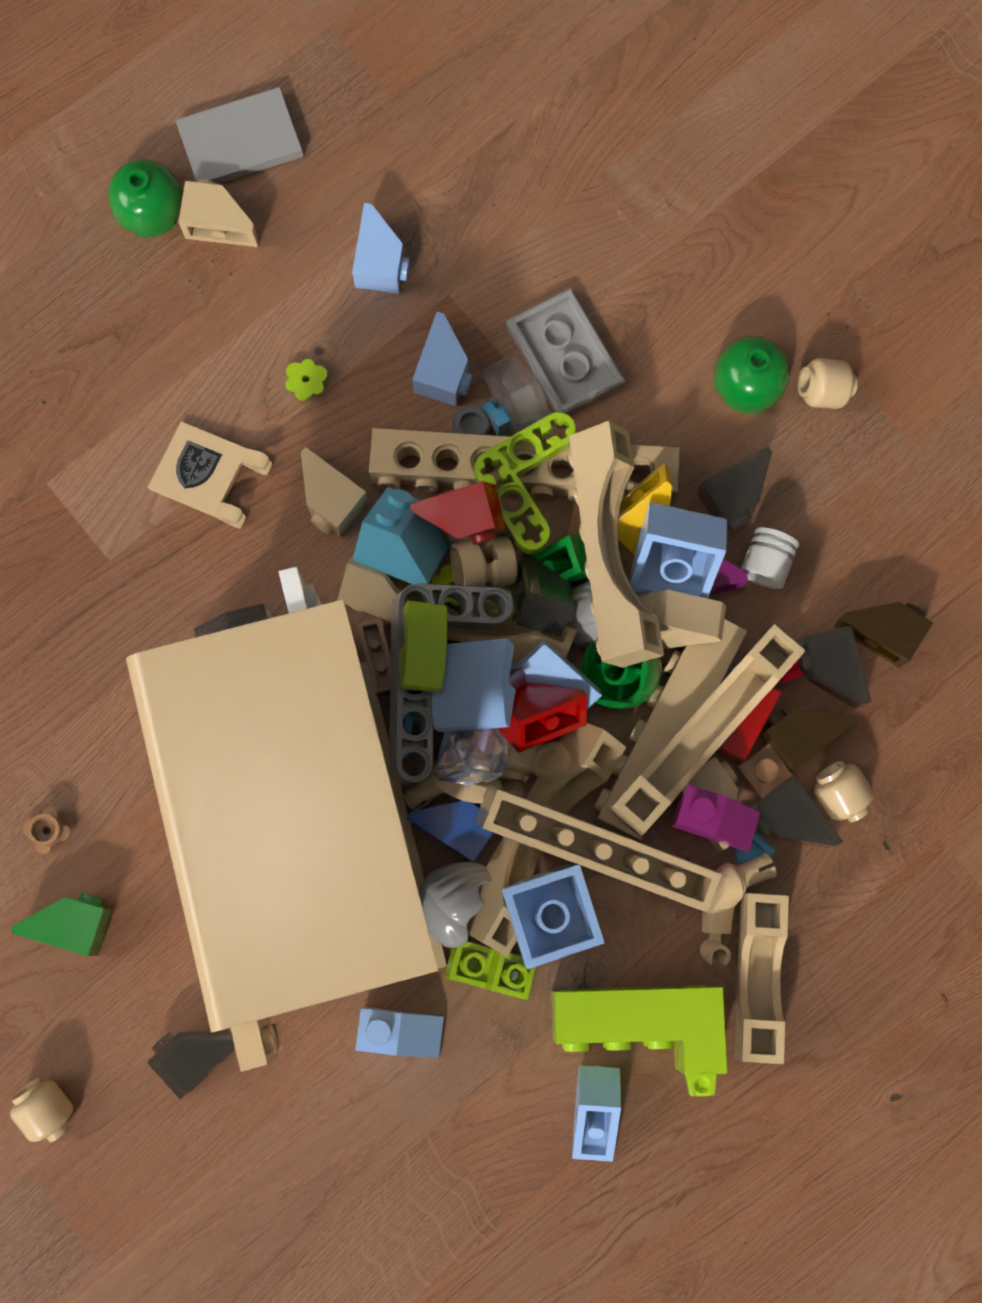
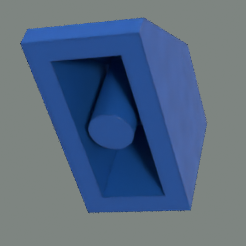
(454, 827)

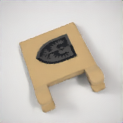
(201, 471)

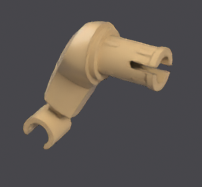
(428, 789)
(728, 893)

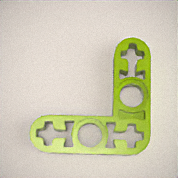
(513, 468)

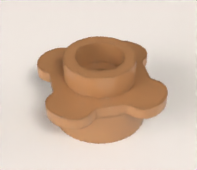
(35, 830)

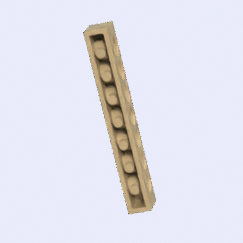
(392, 445)

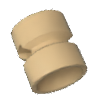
(484, 563)

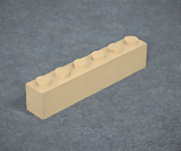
(691, 682)
(597, 848)

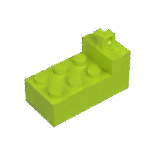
(652, 1016)

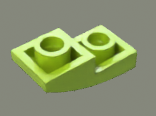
(424, 646)
(490, 970)

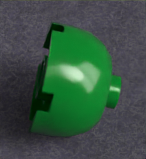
(145, 197)
(751, 374)
(618, 685)

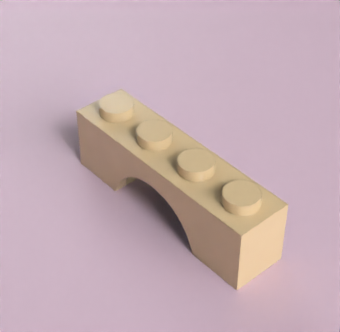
(758, 1003)

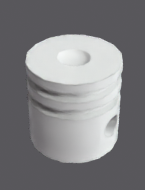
(769, 557)

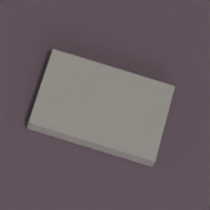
(240, 137)
(565, 353)

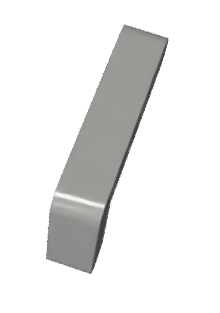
(420, 705)

